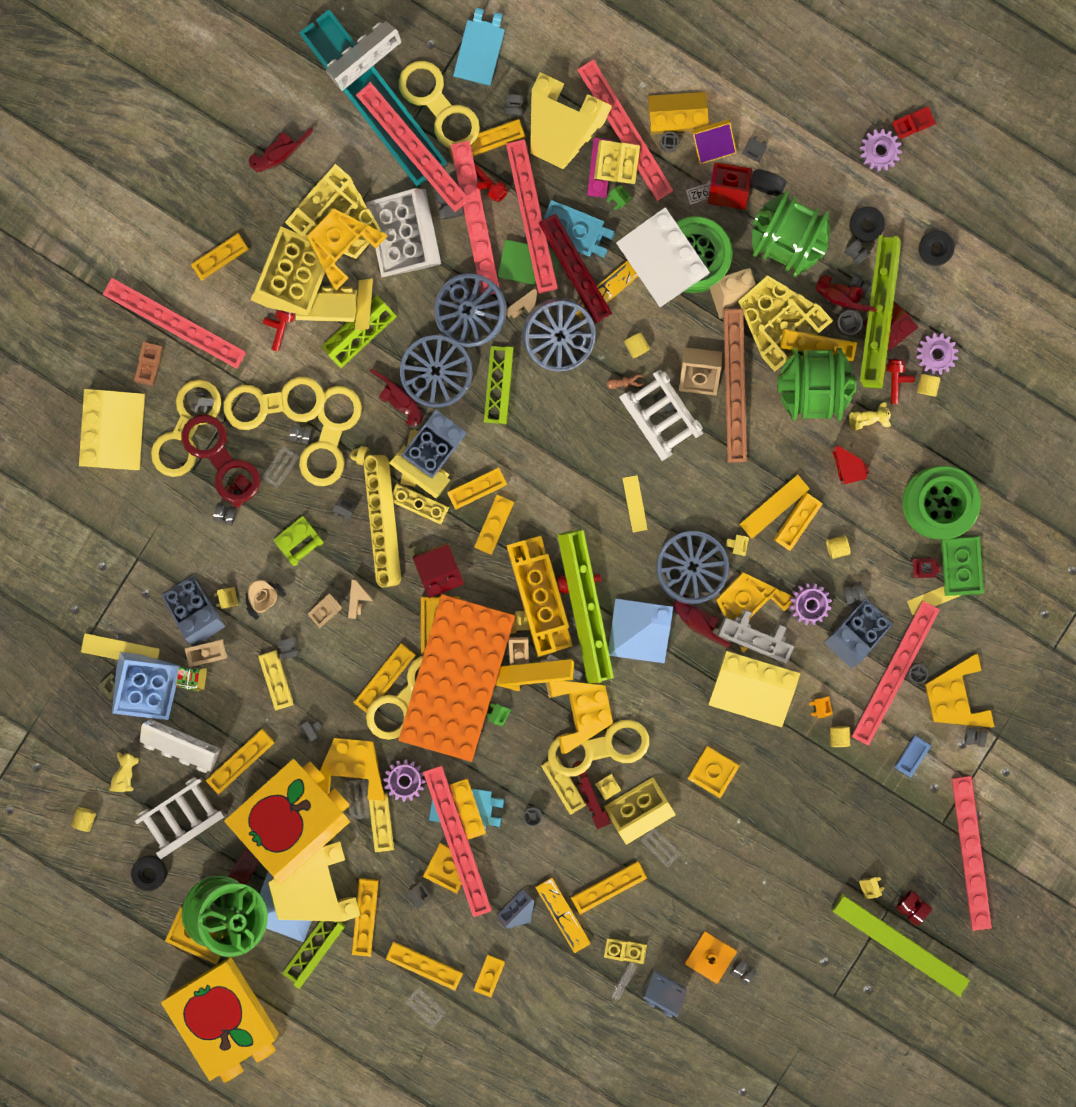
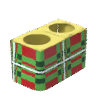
(191, 678)

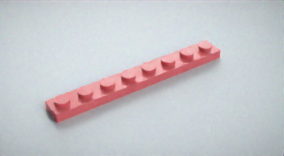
(625, 129)
(412, 147)
(474, 213)
(531, 216)
(174, 323)
(895, 673)
(457, 841)
(971, 853)

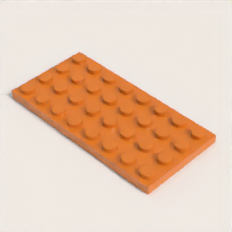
(456, 677)

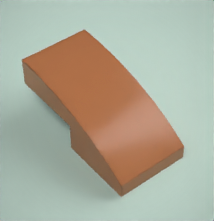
(148, 364)

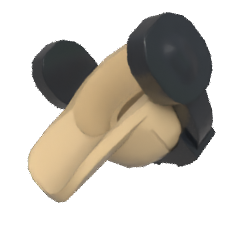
(262, 596)

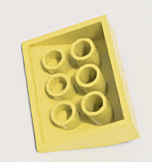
(289, 275)
(111, 429)
(754, 688)

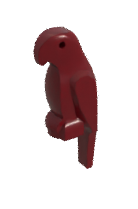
(277, 152)
(842, 295)
(400, 400)
(699, 621)

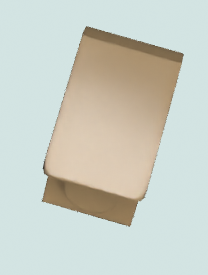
(527, 302)
(357, 593)
(324, 610)
(519, 650)
(205, 653)

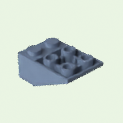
(434, 444)
(193, 611)
(858, 633)
(664, 993)

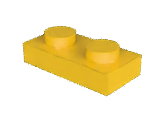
(489, 975)

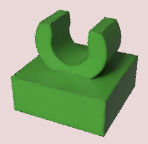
(620, 196)
(499, 714)

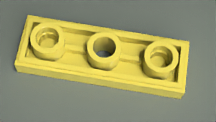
(430, 509)

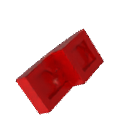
(914, 123)

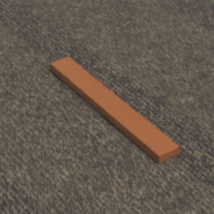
(735, 385)

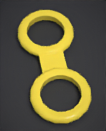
(437, 102)
(274, 403)
(184, 418)
(330, 437)
(401, 699)
(601, 748)

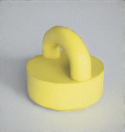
(362, 453)

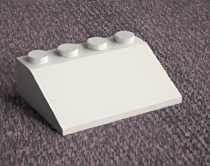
(363, 55)
(410, 232)
(662, 257)
(180, 745)

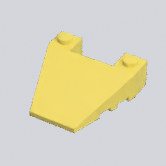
(558, 129)
(310, 891)

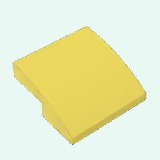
(617, 162)

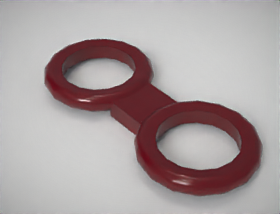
(220, 458)

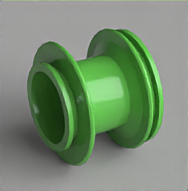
(717, 243)
(962, 515)

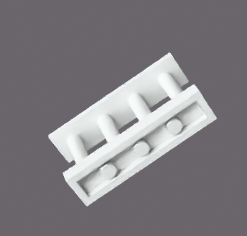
(642, 416)
(197, 825)

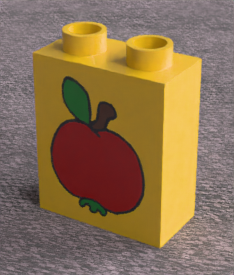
(289, 819)
(221, 1021)

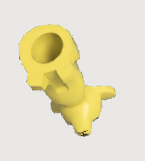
(858, 419)
(122, 778)

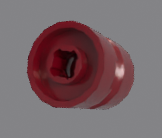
(242, 484)
(913, 907)

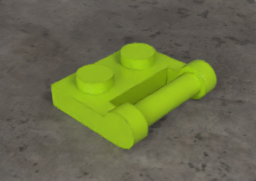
(295, 535)

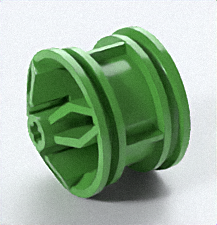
(791, 233)
(816, 384)
(241, 931)

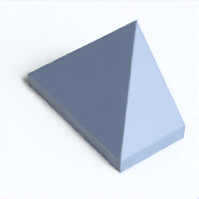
(517, 911)

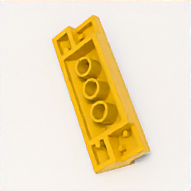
(540, 595)

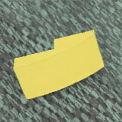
(625, 950)

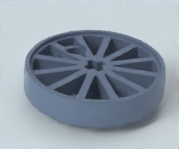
(470, 301)
(568, 333)
(428, 375)
(683, 569)

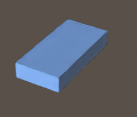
(912, 756)

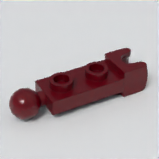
(600, 816)

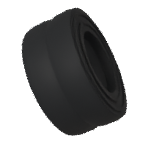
(767, 182)
(867, 213)
(936, 237)
(156, 865)

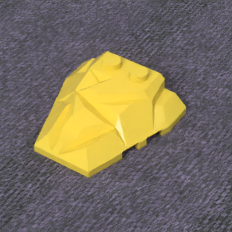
(332, 192)
(773, 308)

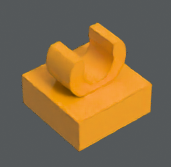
(823, 707)

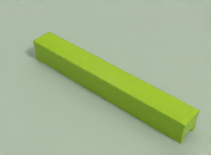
(880, 321)
(585, 606)
(900, 945)

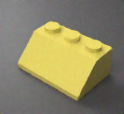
(333, 305)
(432, 485)
(639, 810)

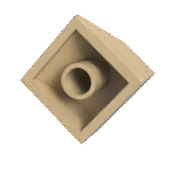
(731, 289)
(700, 371)

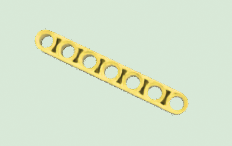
(382, 520)

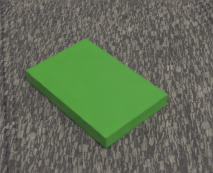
(517, 263)
(962, 566)

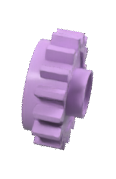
(887, 142)
(946, 349)
(803, 596)
(404, 790)

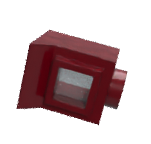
(925, 568)

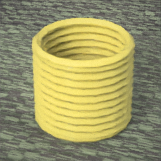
(637, 345)
(928, 385)
(838, 547)
(839, 736)
(83, 819)

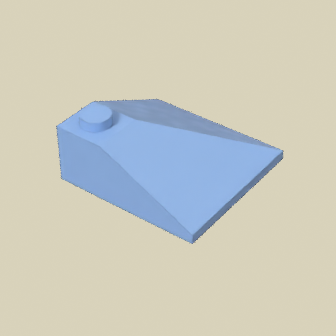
(640, 630)
(144, 686)
(292, 928)

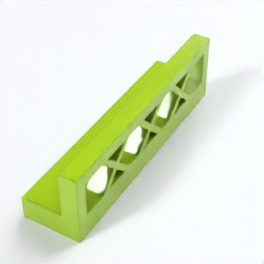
(347, 333)
(506, 381)
(322, 949)

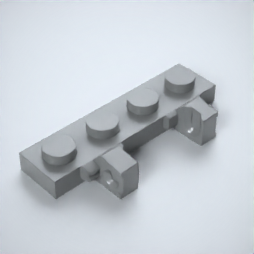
(768, 644)

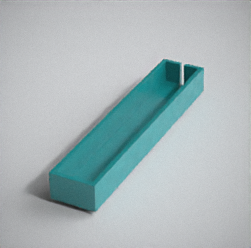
(328, 44)

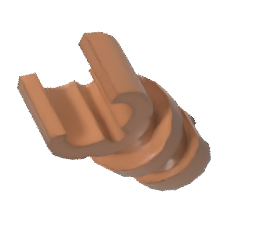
(613, 383)

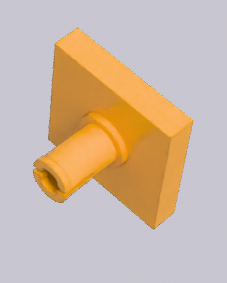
(710, 957)

